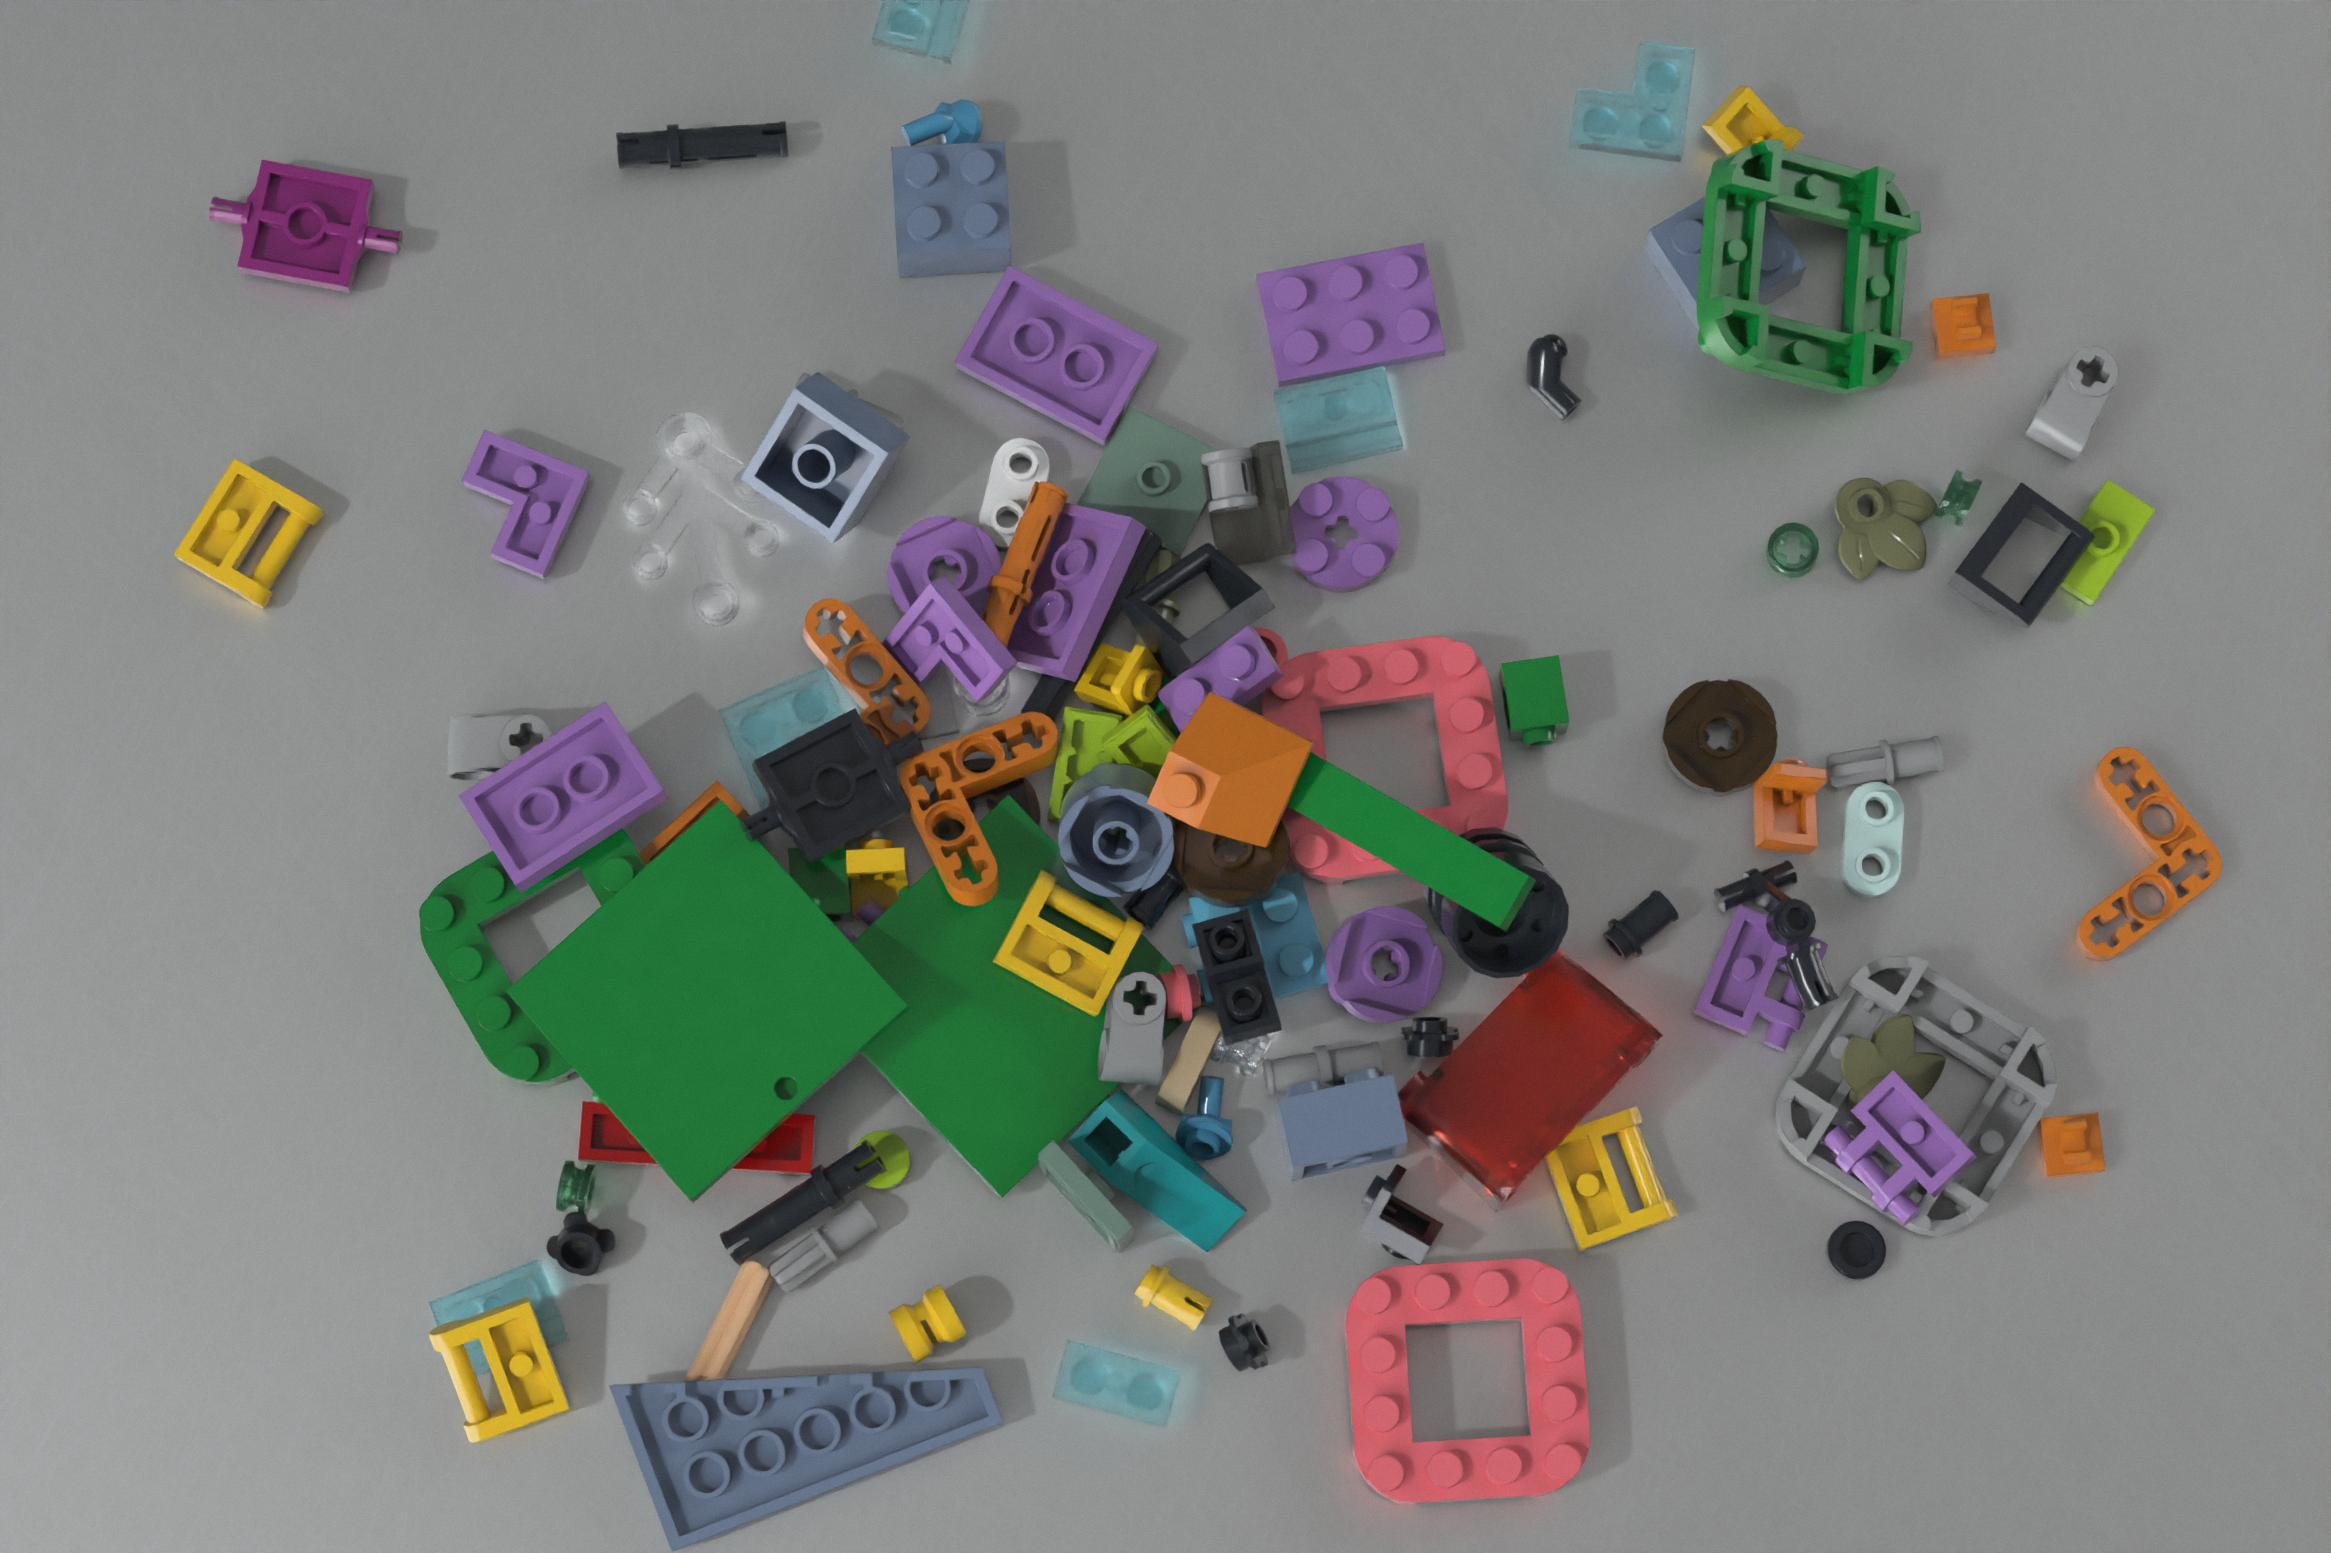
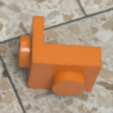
(1787, 807)

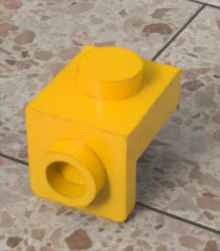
(1746, 121)
(1120, 679)
(876, 872)

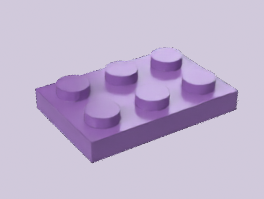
(1350, 314)
(1056, 355)
(1073, 590)
(563, 797)

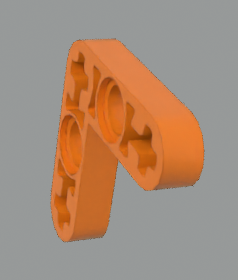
(874, 715)
(957, 784)
(2163, 849)

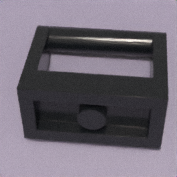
(2021, 505)
(1170, 647)

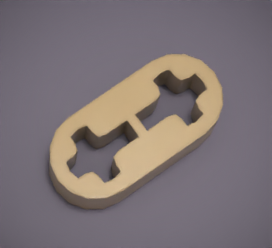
(1190, 1061)

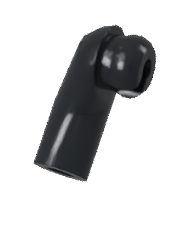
(1544, 374)

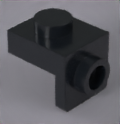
(1396, 1224)

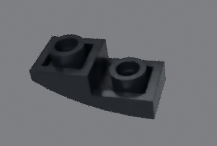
(1236, 977)

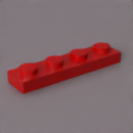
(784, 1151)

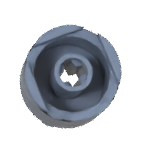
(1133, 856)

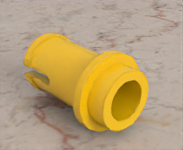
(1172, 1296)

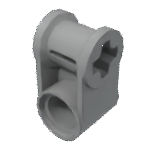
(2070, 408)
(487, 743)
(1132, 1043)

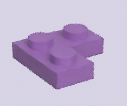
(541, 494)
(949, 631)
(1234, 670)

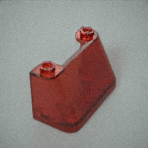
(1526, 1077)

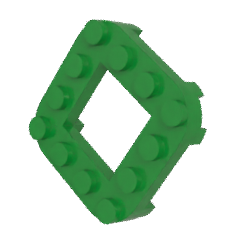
(1730, 268)
(471, 970)

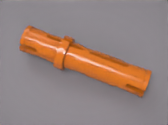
(1012, 585)

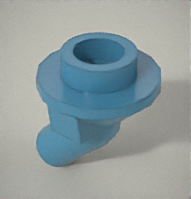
(952, 122)
(1206, 1127)

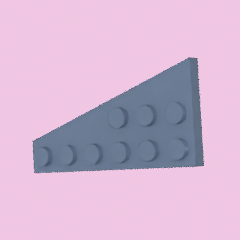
(760, 1444)

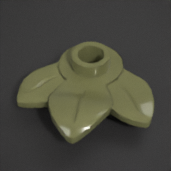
(1890, 529)
(1890, 1049)

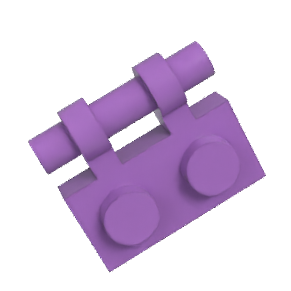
(1741, 977)
(1912, 1134)

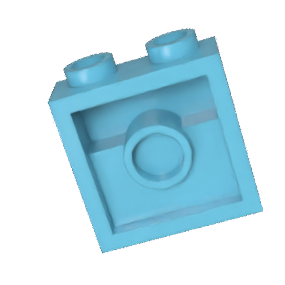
(1284, 934)

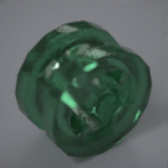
(1958, 498)
(1806, 540)
(576, 1187)

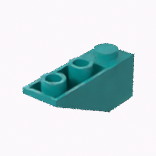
(1155, 1170)

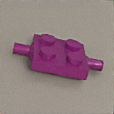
(306, 226)

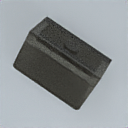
(1261, 531)

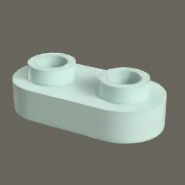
(1872, 838)

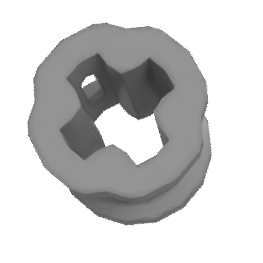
(1229, 480)

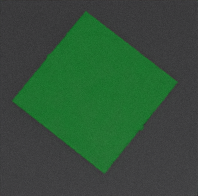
(707, 1001)
(981, 1048)

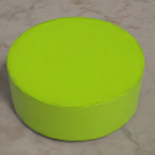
(894, 1155)

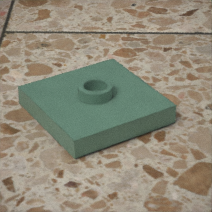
(1153, 477)
(1087, 1195)

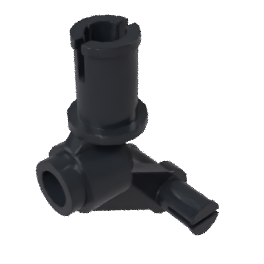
(1789, 925)

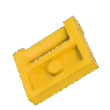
(232, 524)
(1060, 960)
(1591, 1188)
(517, 1361)

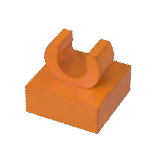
(1962, 326)
(2071, 1145)

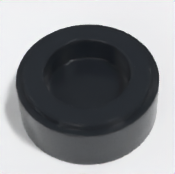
(1855, 1251)

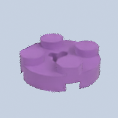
(1366, 511)
(939, 540)
(1410, 947)

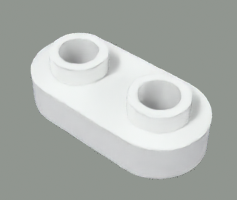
(1009, 489)

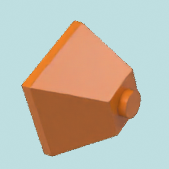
(1231, 772)

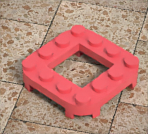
(1389, 674)
(1553, 1375)

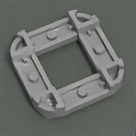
(1958, 1023)

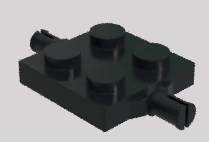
(831, 786)

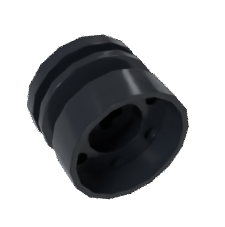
(1533, 932)

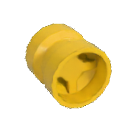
(940, 1317)

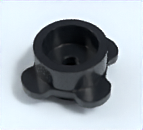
(1429, 1037)
(575, 1258)
(1244, 1343)

